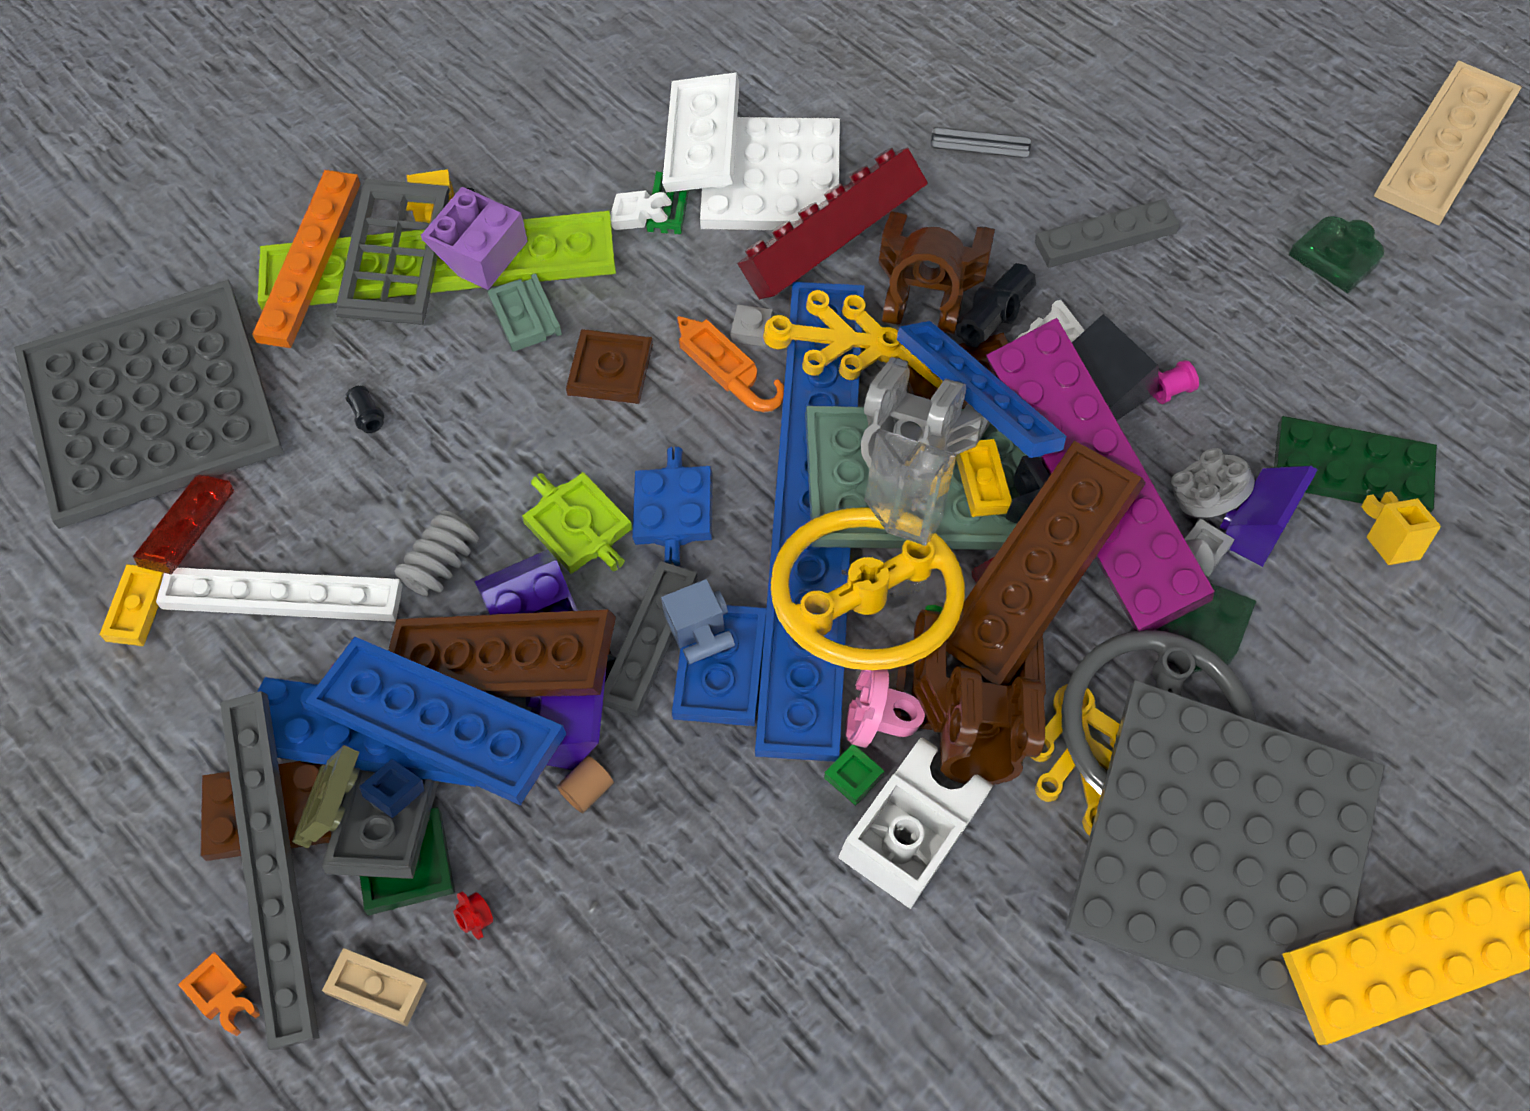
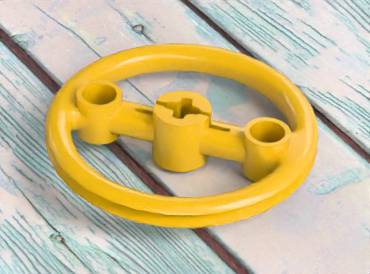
(864, 593)

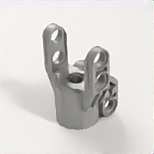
(939, 419)

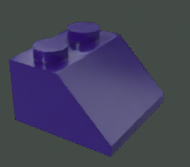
(1266, 511)
(580, 720)

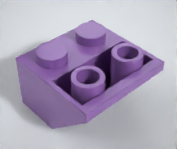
(476, 237)

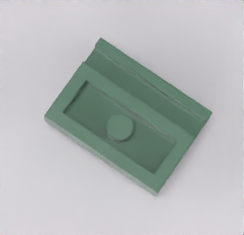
(524, 312)

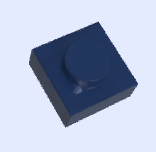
(392, 788)

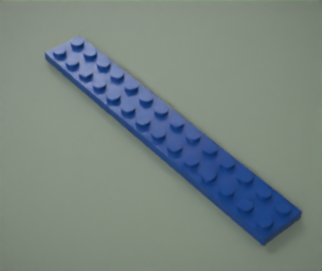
(797, 689)

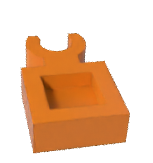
(215, 990)

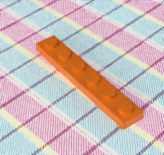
(306, 259)

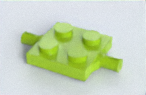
(577, 522)

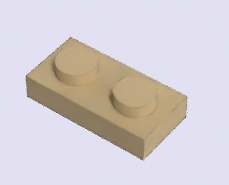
(374, 987)

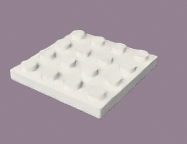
(776, 173)

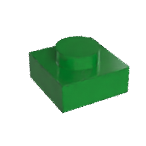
(854, 774)

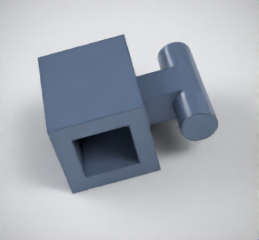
(695, 616)

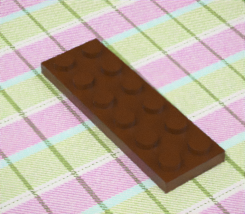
(1041, 562)
(513, 652)

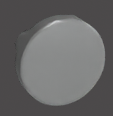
(1213, 484)

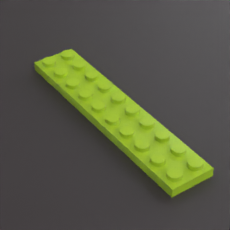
(554, 251)

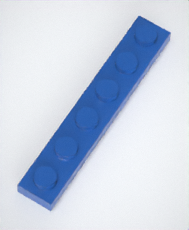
(983, 389)

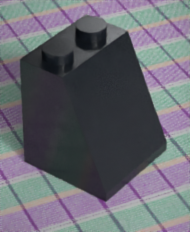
(1117, 366)

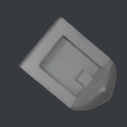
(1208, 545)

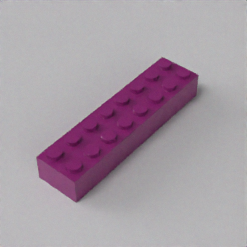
(1146, 552)

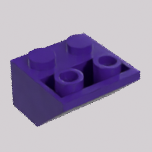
(527, 587)

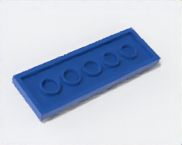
(437, 719)
(314, 738)

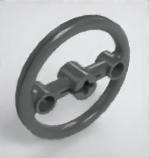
(1170, 648)

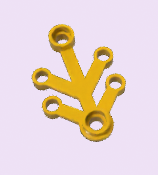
(839, 336)
(1065, 763)

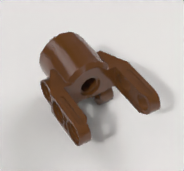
(957, 270)
(981, 724)

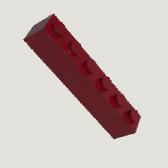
(832, 223)

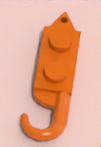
(725, 363)

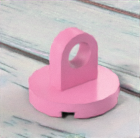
(875, 711)

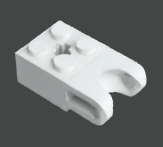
(921, 814)

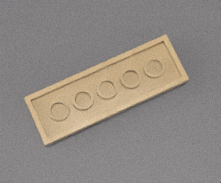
(1447, 142)

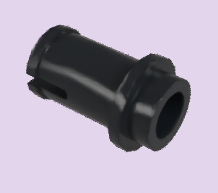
(368, 416)

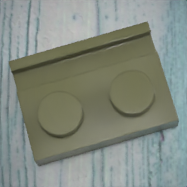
(323, 805)

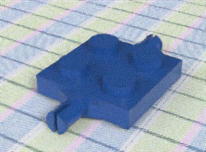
(673, 505)

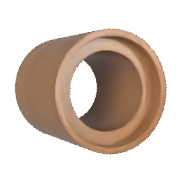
(585, 784)

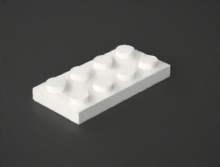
(701, 132)

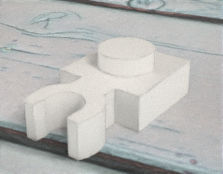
(634, 208)

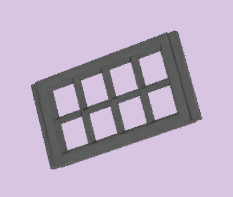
(383, 310)

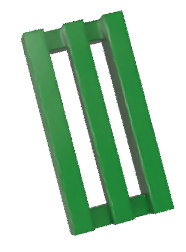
(677, 223)

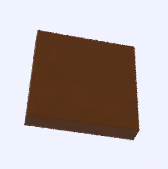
(609, 366)

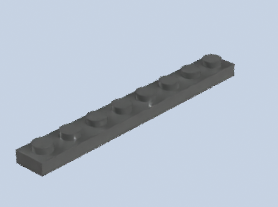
(269, 872)

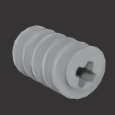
(435, 552)

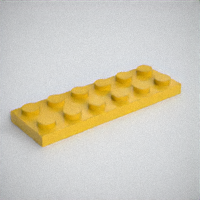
(1413, 958)

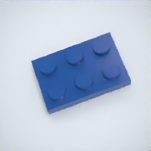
(727, 683)

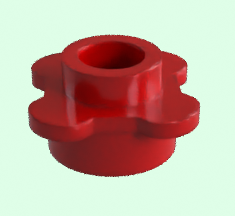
(472, 913)

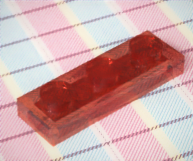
(183, 524)

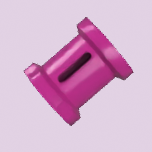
(1177, 380)

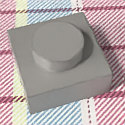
(750, 324)

